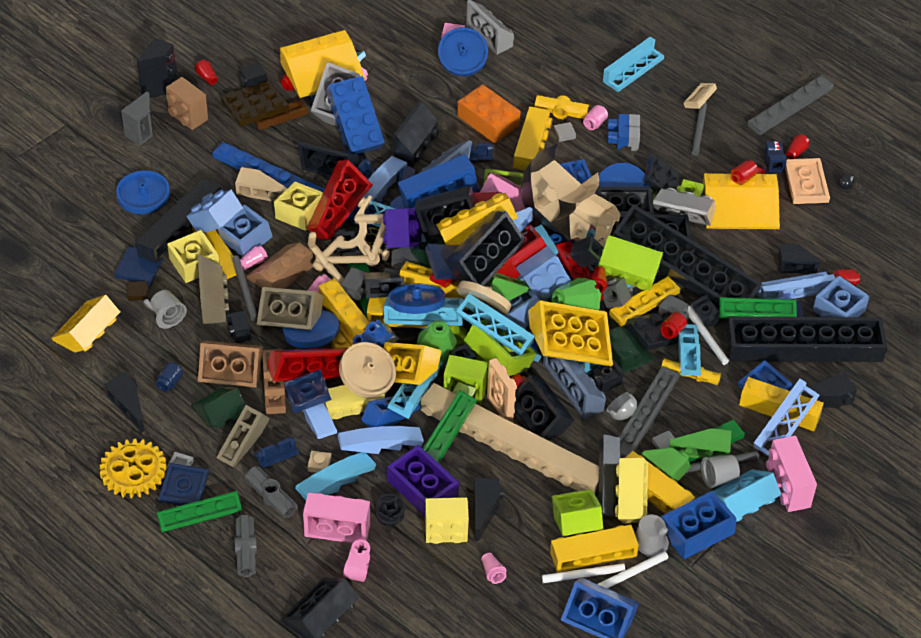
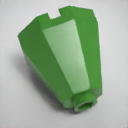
(578, 293)
(440, 337)

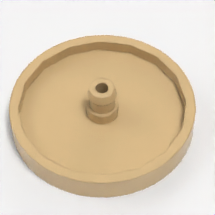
(485, 295)
(367, 370)

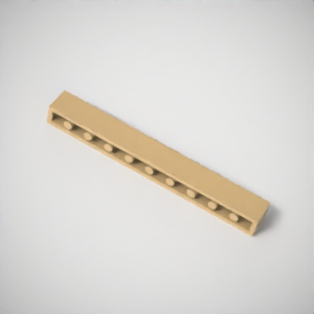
(517, 442)

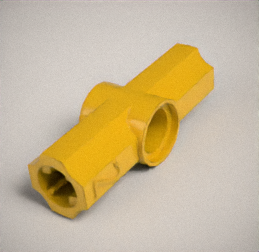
(562, 107)

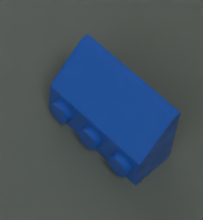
(699, 524)
(599, 610)

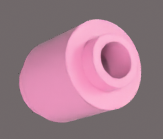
(595, 117)

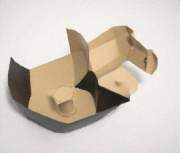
(563, 202)

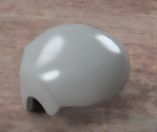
(622, 407)

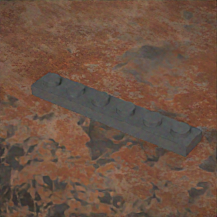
(790, 105)
(647, 410)

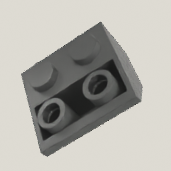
(138, 120)

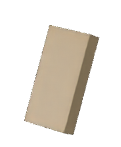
(700, 95)

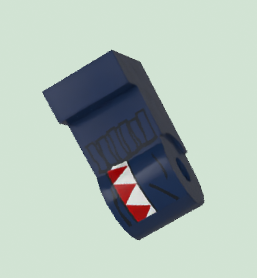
(775, 154)

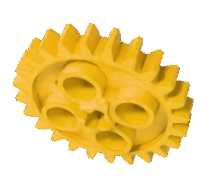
(133, 462)

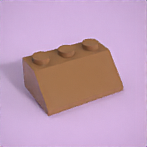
(283, 267)
(229, 363)

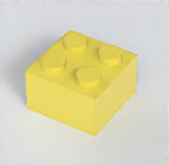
(297, 205)
(185, 253)
(446, 520)

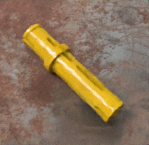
(706, 375)

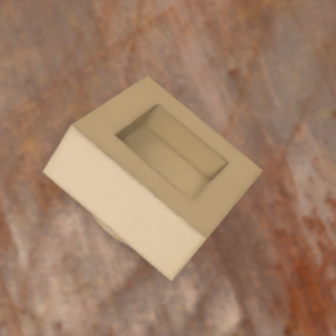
(318, 461)

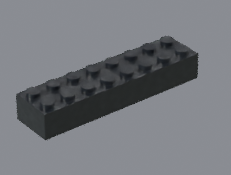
(685, 259)
(806, 339)

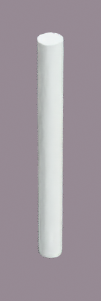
(707, 336)
(634, 570)
(583, 573)

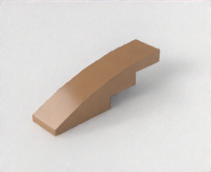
(273, 390)

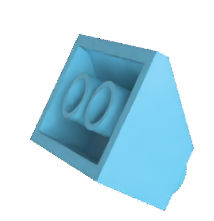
(749, 492)

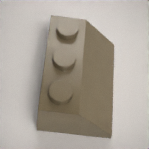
(212, 291)
(289, 308)

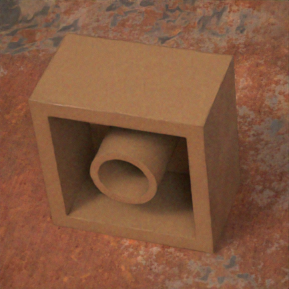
(187, 103)

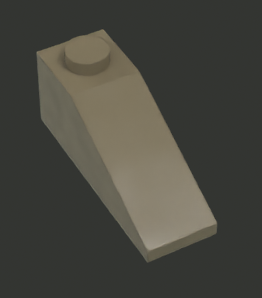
(243, 435)

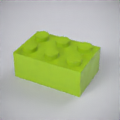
(490, 349)

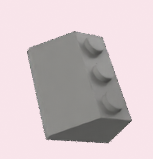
(494, 32)
(321, 105)
(674, 203)

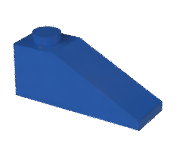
(379, 415)

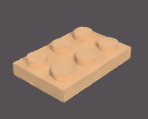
(806, 181)
(501, 390)

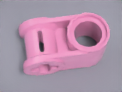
(358, 561)

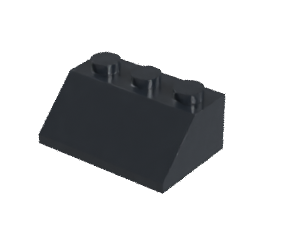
(157, 68)
(415, 135)
(322, 159)
(625, 197)
(440, 206)
(540, 409)
(320, 608)

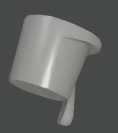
(167, 307)
(719, 470)
(652, 535)

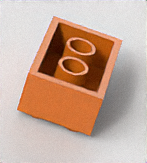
(488, 113)

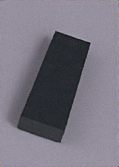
(608, 460)

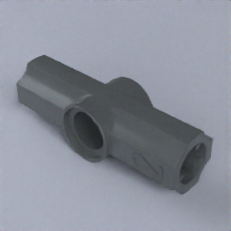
(277, 499)
(245, 546)

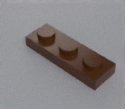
(297, 110)

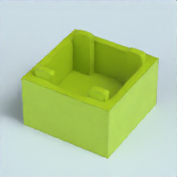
(468, 372)
(577, 512)

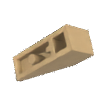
(257, 185)

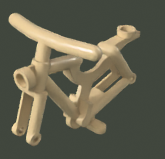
(369, 256)

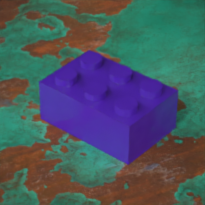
(402, 228)
(420, 478)

